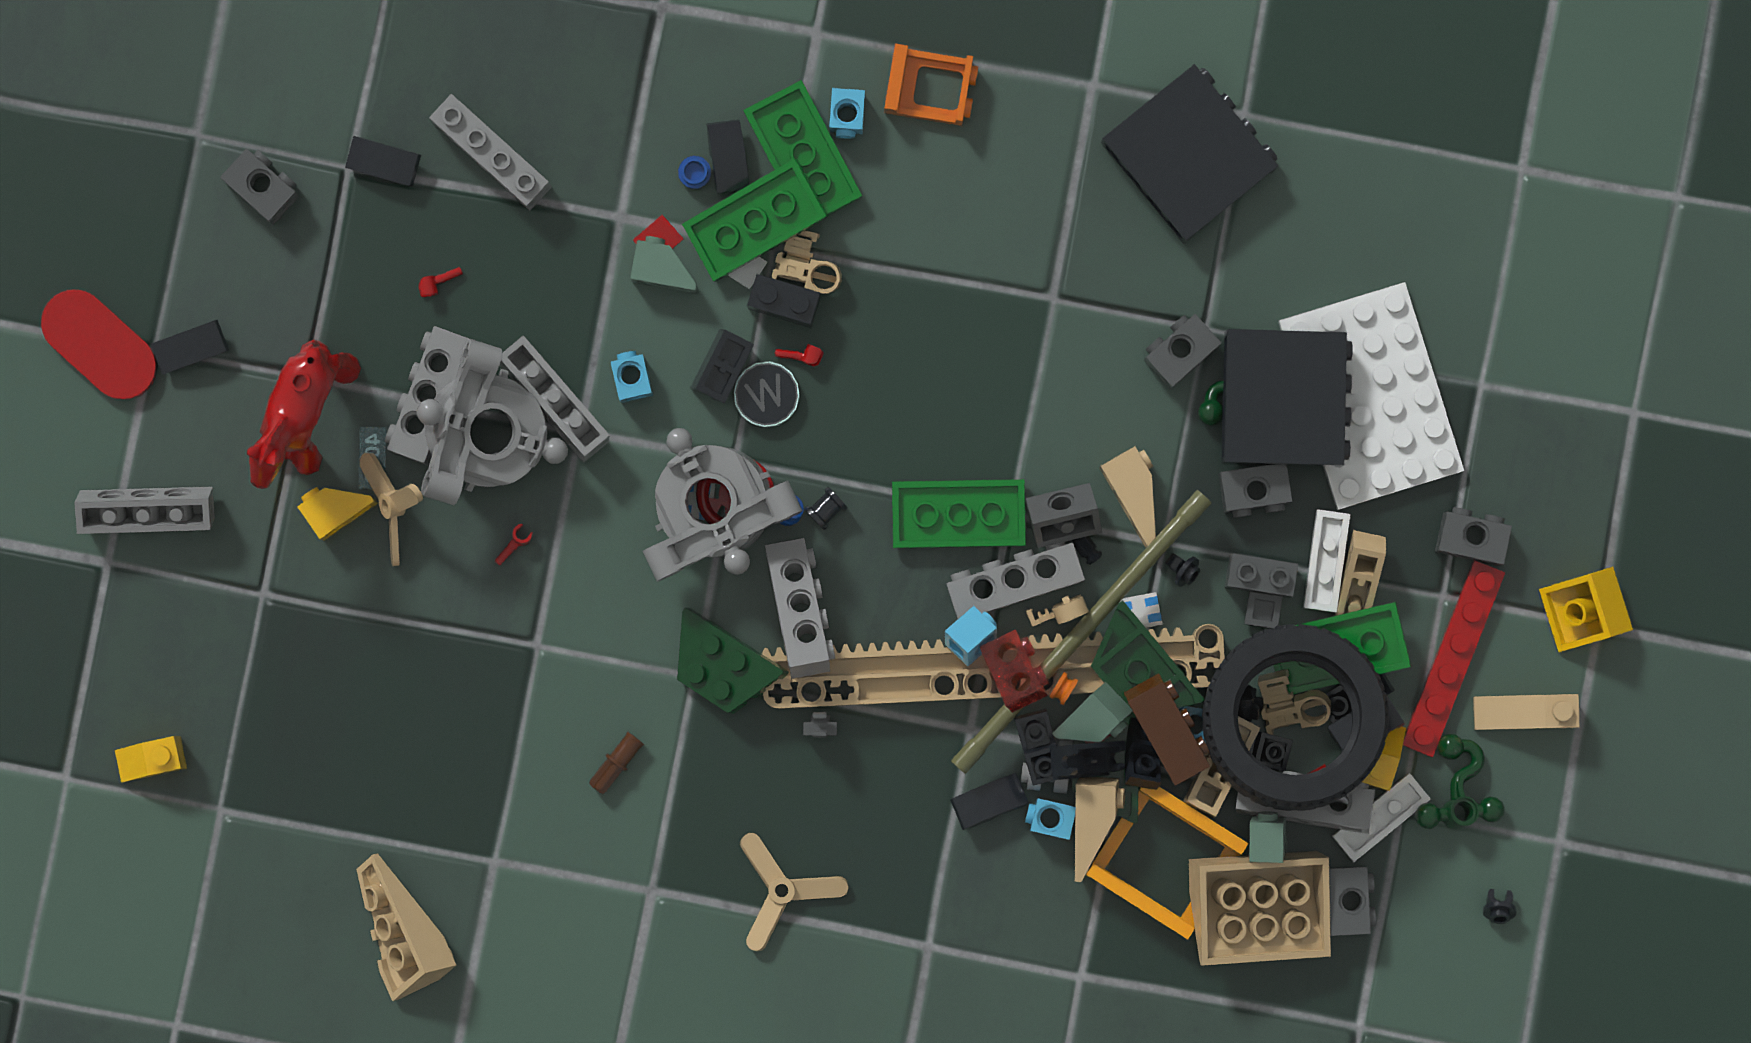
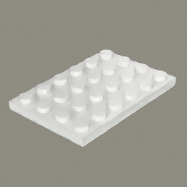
(1397, 411)

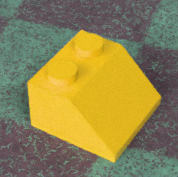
(1585, 609)

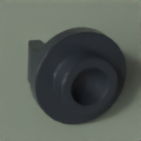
(1186, 571)
(1499, 911)

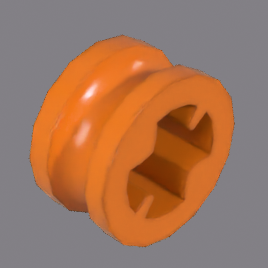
(1063, 688)

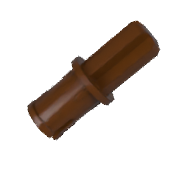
(615, 763)

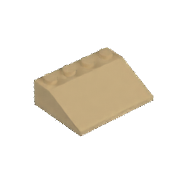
(1260, 908)

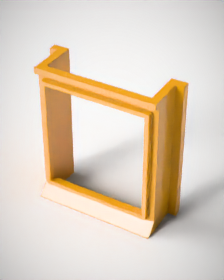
(1182, 925)

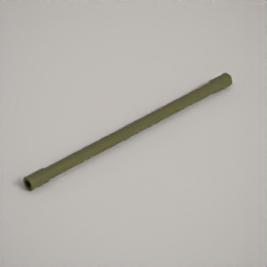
(1185, 517)

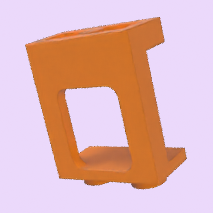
(903, 82)

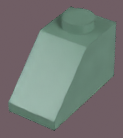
(660, 267)
(1096, 717)
(1268, 838)

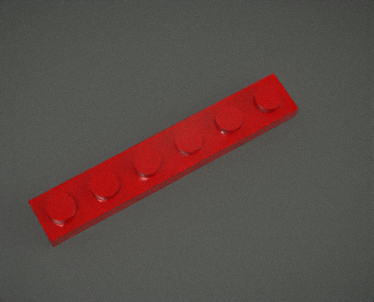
(1453, 658)

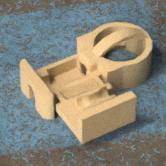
(798, 261)
(1063, 611)
(1282, 707)

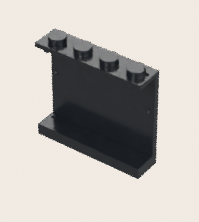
(1190, 152)
(1285, 397)

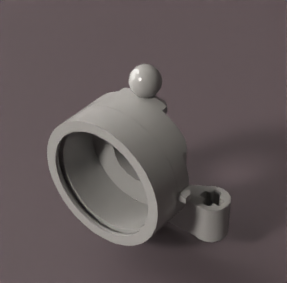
(450, 420)
(751, 508)

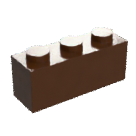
(1168, 728)

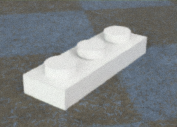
(1326, 561)
(1387, 814)

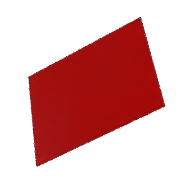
(662, 229)

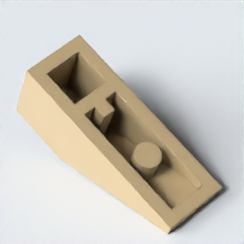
(1132, 485)
(1361, 572)
(1526, 712)
(1209, 786)
(1096, 809)

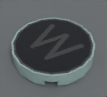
(766, 394)

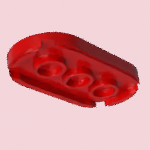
(99, 344)

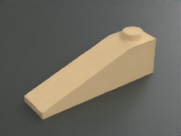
(409, 942)

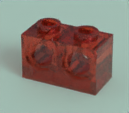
(1009, 673)

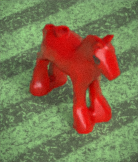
(295, 410)

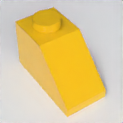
(333, 509)
(150, 758)
(1386, 766)

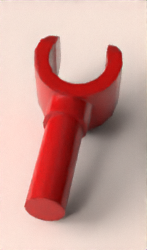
(428, 284)
(811, 356)
(512, 545)

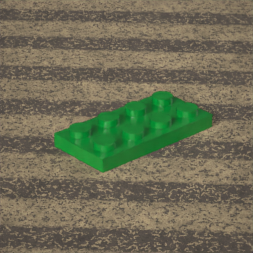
(793, 129)
(755, 220)
(958, 513)
(1373, 630)

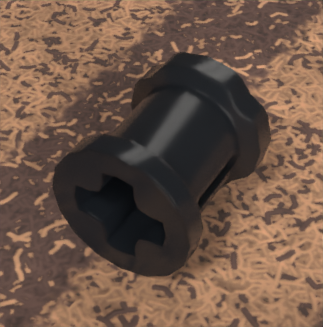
(825, 508)

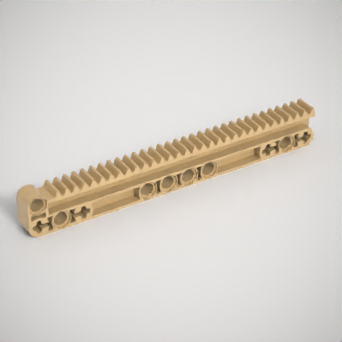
(911, 673)

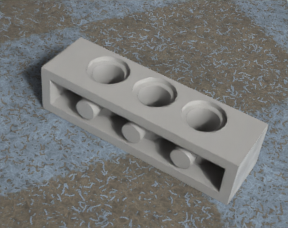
(490, 152)
(421, 375)
(555, 398)
(144, 510)
(1067, 573)
(802, 657)
(1354, 818)

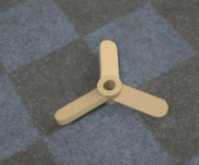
(391, 501)
(797, 890)

